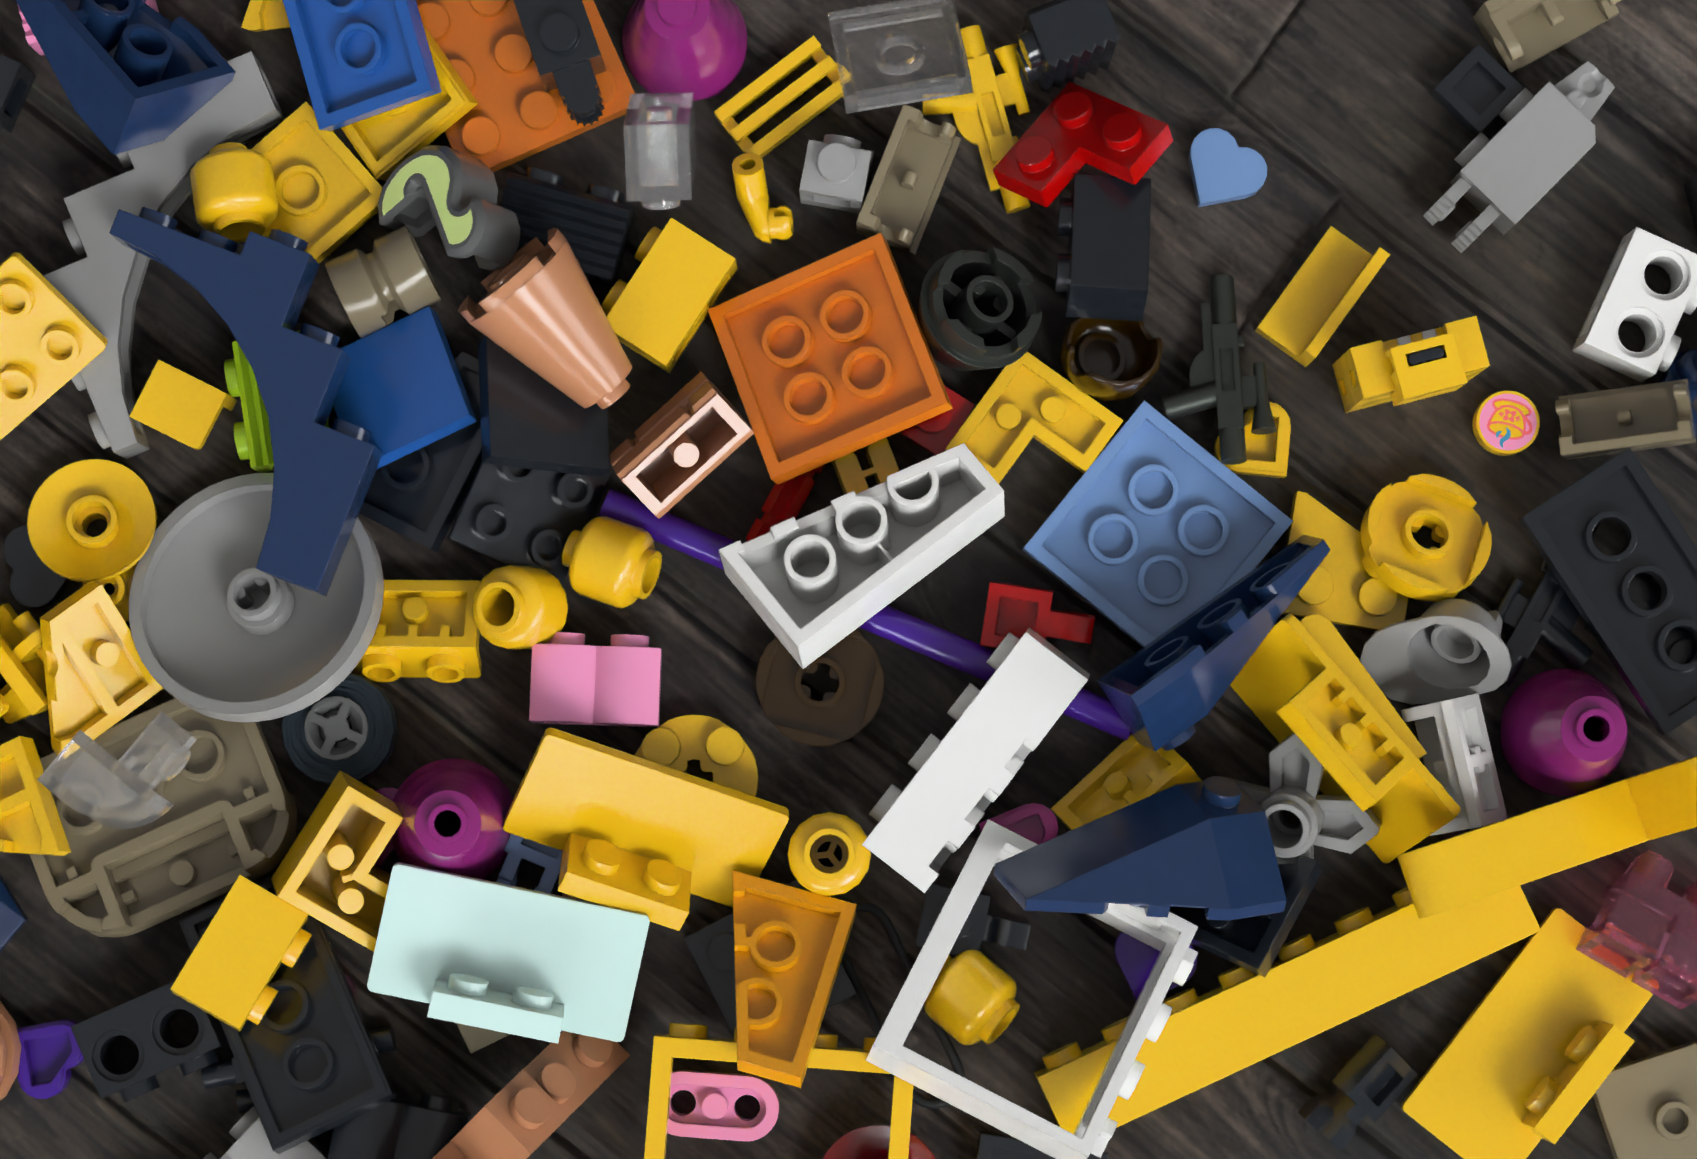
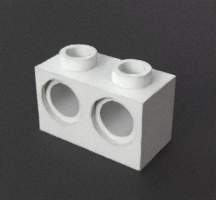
(1628, 298)

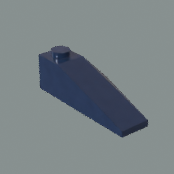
(127, 66)
(1194, 662)
(1176, 849)

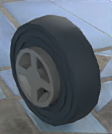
(313, 732)

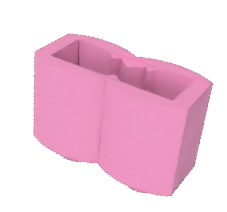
(596, 683)

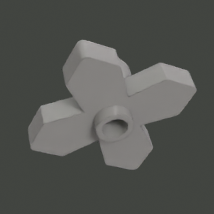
(1325, 819)

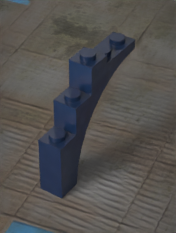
(260, 295)

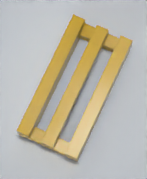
(824, 67)

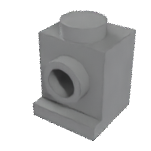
(836, 173)

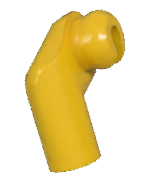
(753, 197)

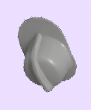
(1440, 655)

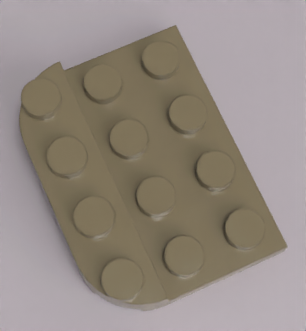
(224, 823)

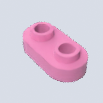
(715, 1106)

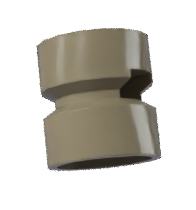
(383, 281)

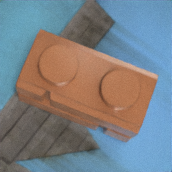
(680, 445)

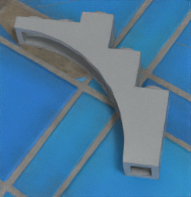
(111, 276)

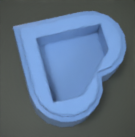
(1224, 170)

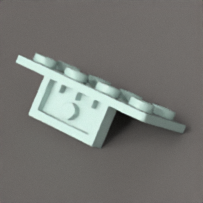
(507, 955)

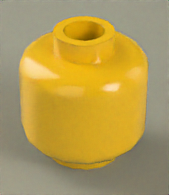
(234, 191)
(612, 562)
(519, 607)
(804, 857)
(972, 998)

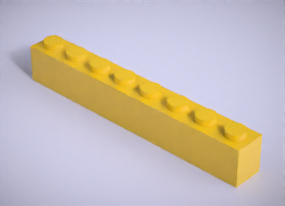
(1301, 996)

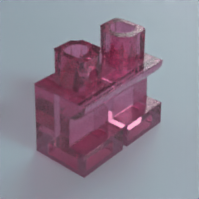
(1648, 931)

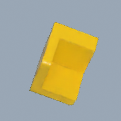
(180, 405)

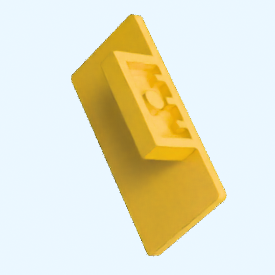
(40, 341)
(1303, 691)
(638, 829)
(1529, 1049)

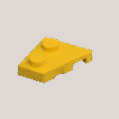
(1340, 583)

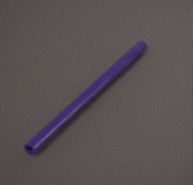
(887, 623)

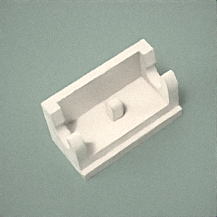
(1460, 759)

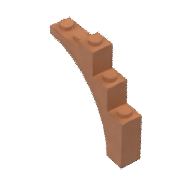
(537, 1099)

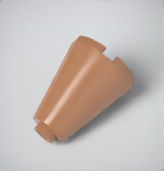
(553, 322)

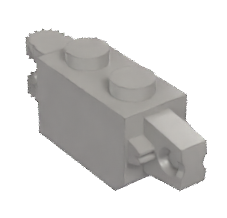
(1527, 156)

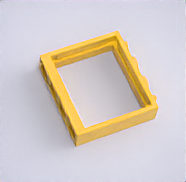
(692, 1042)

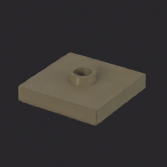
(1652, 1106)

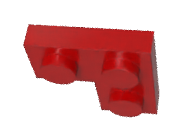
(1079, 131)

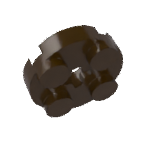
(839, 713)

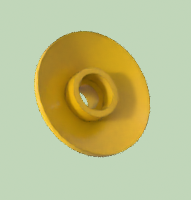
(76, 498)

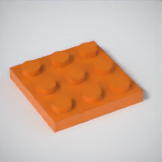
(496, 64)
(829, 359)

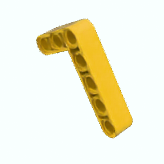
(1551, 838)

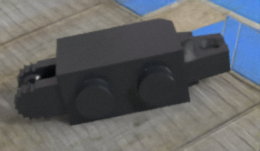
(565, 53)

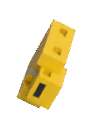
(1411, 366)

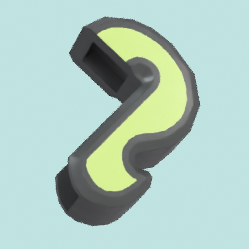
(459, 198)

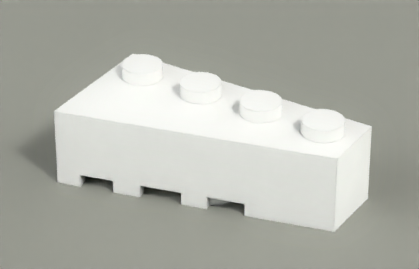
(850, 560)
(975, 757)

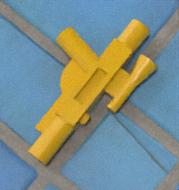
(981, 114)

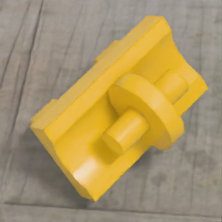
(21, 665)

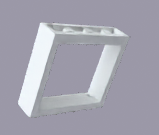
(1121, 1072)

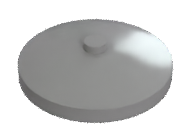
(232, 634)

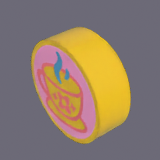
(1506, 423)

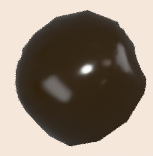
(1109, 357)

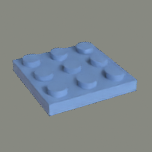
(1155, 529)

